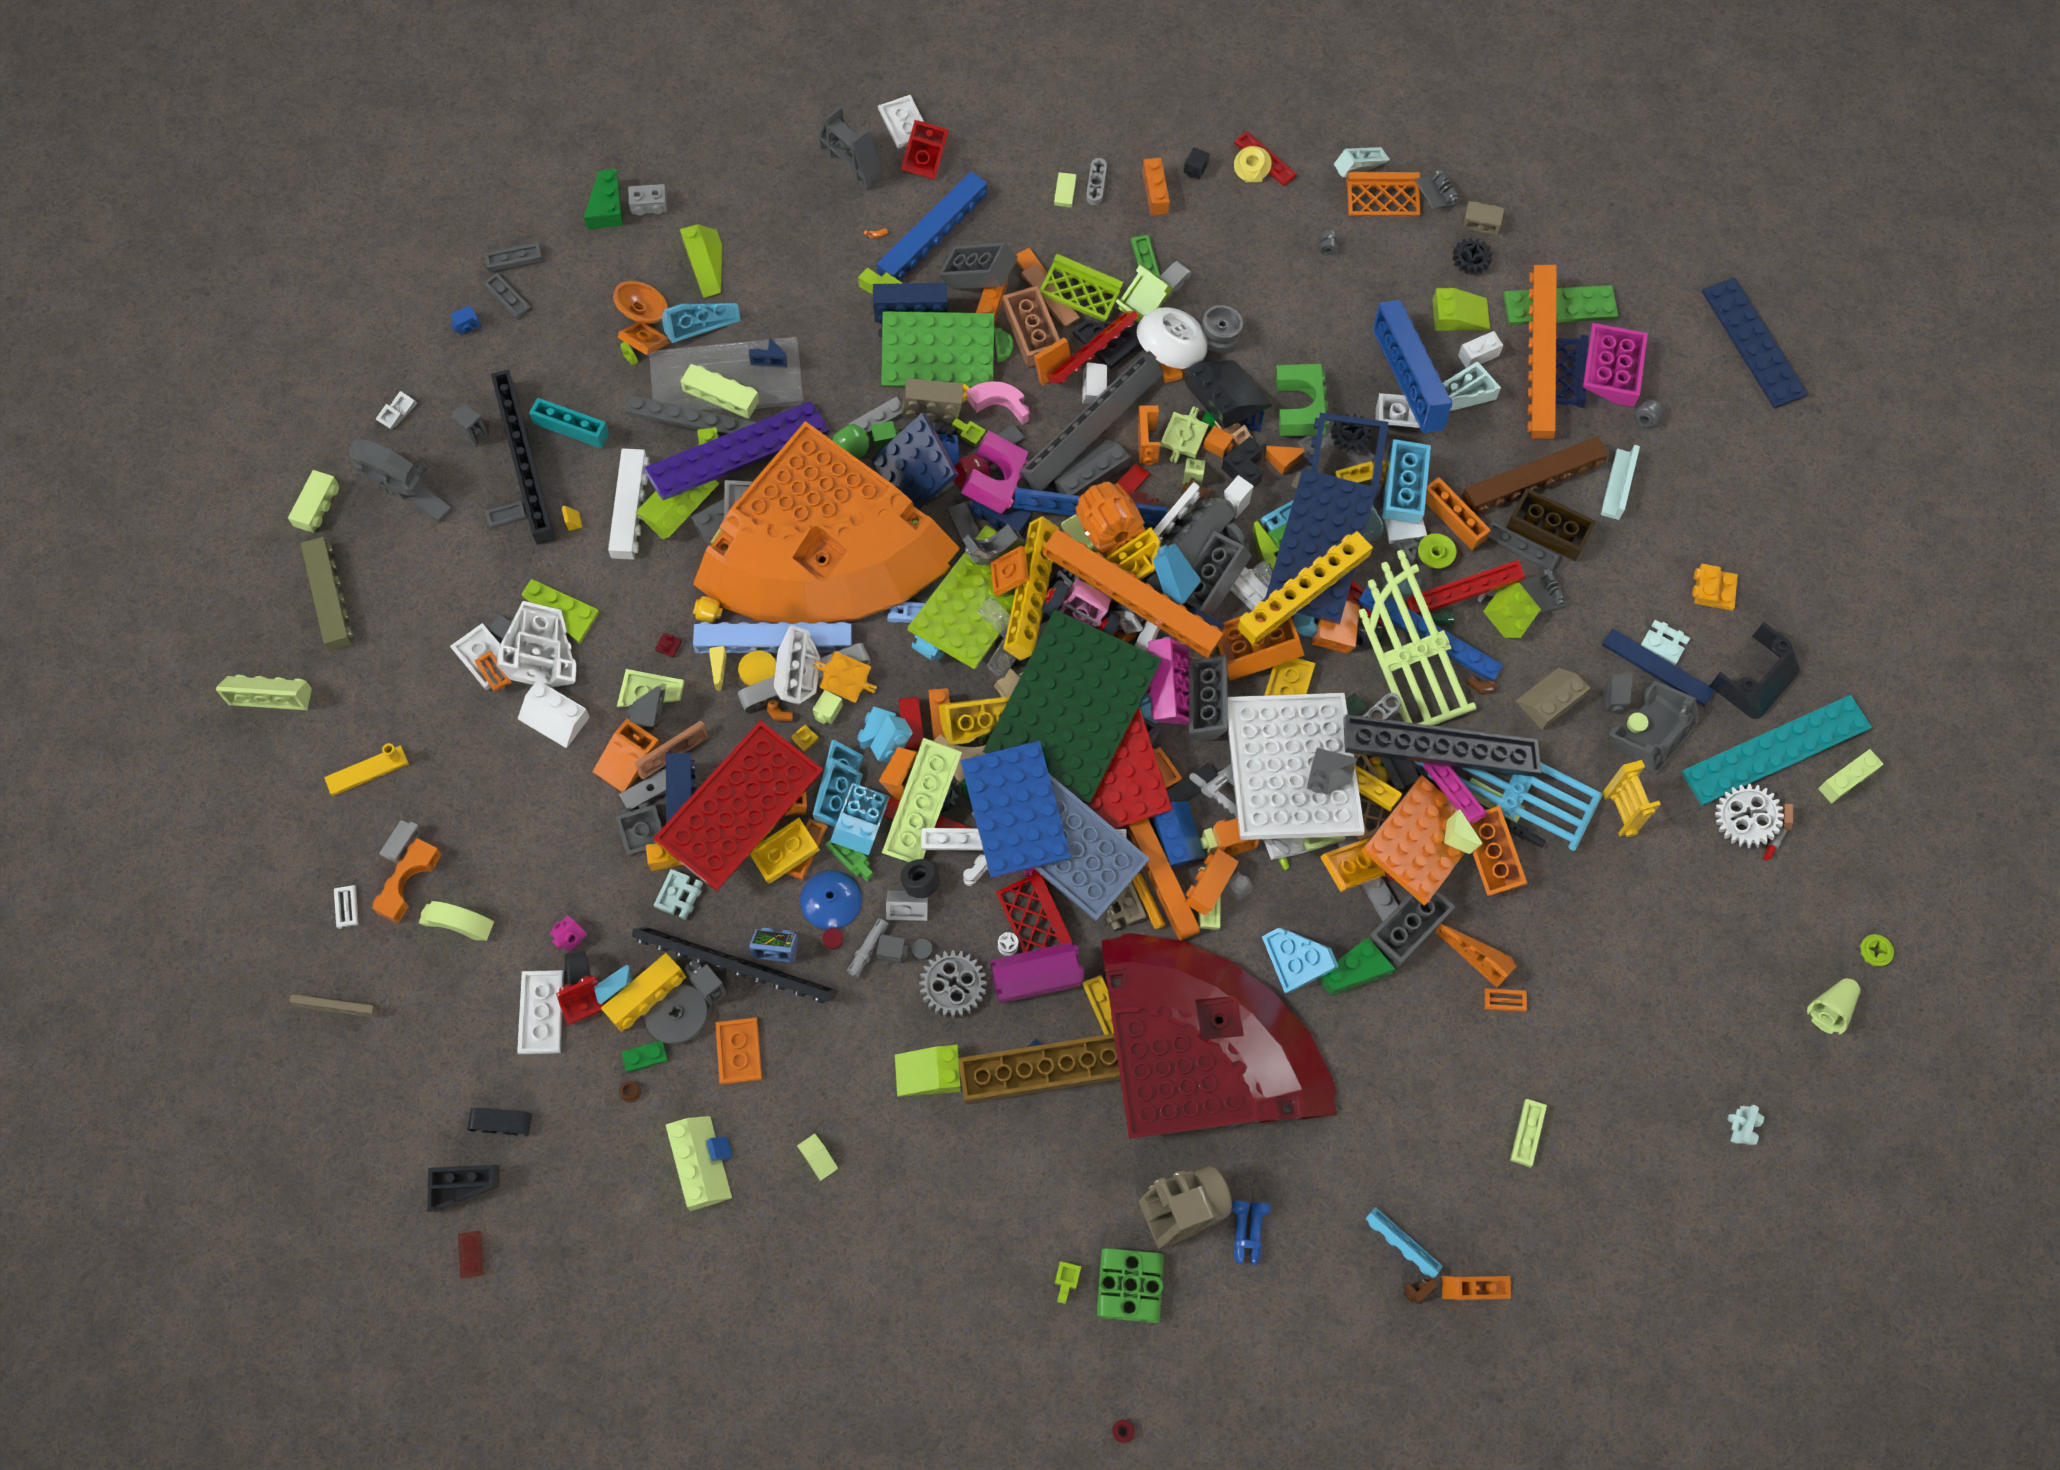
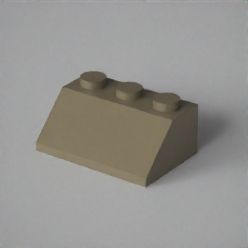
(1553, 696)

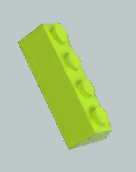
(669, 514)

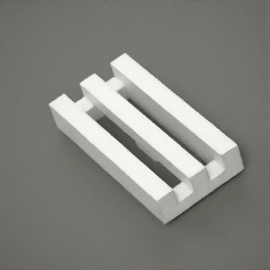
(339, 924)

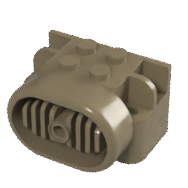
(1185, 1205)

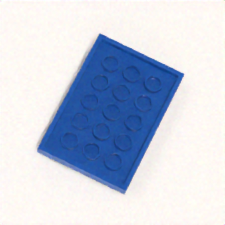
(1015, 809)

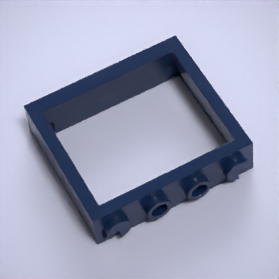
(1382, 425)

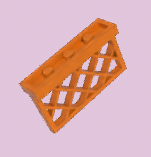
(1380, 180)

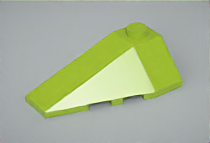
(705, 256)

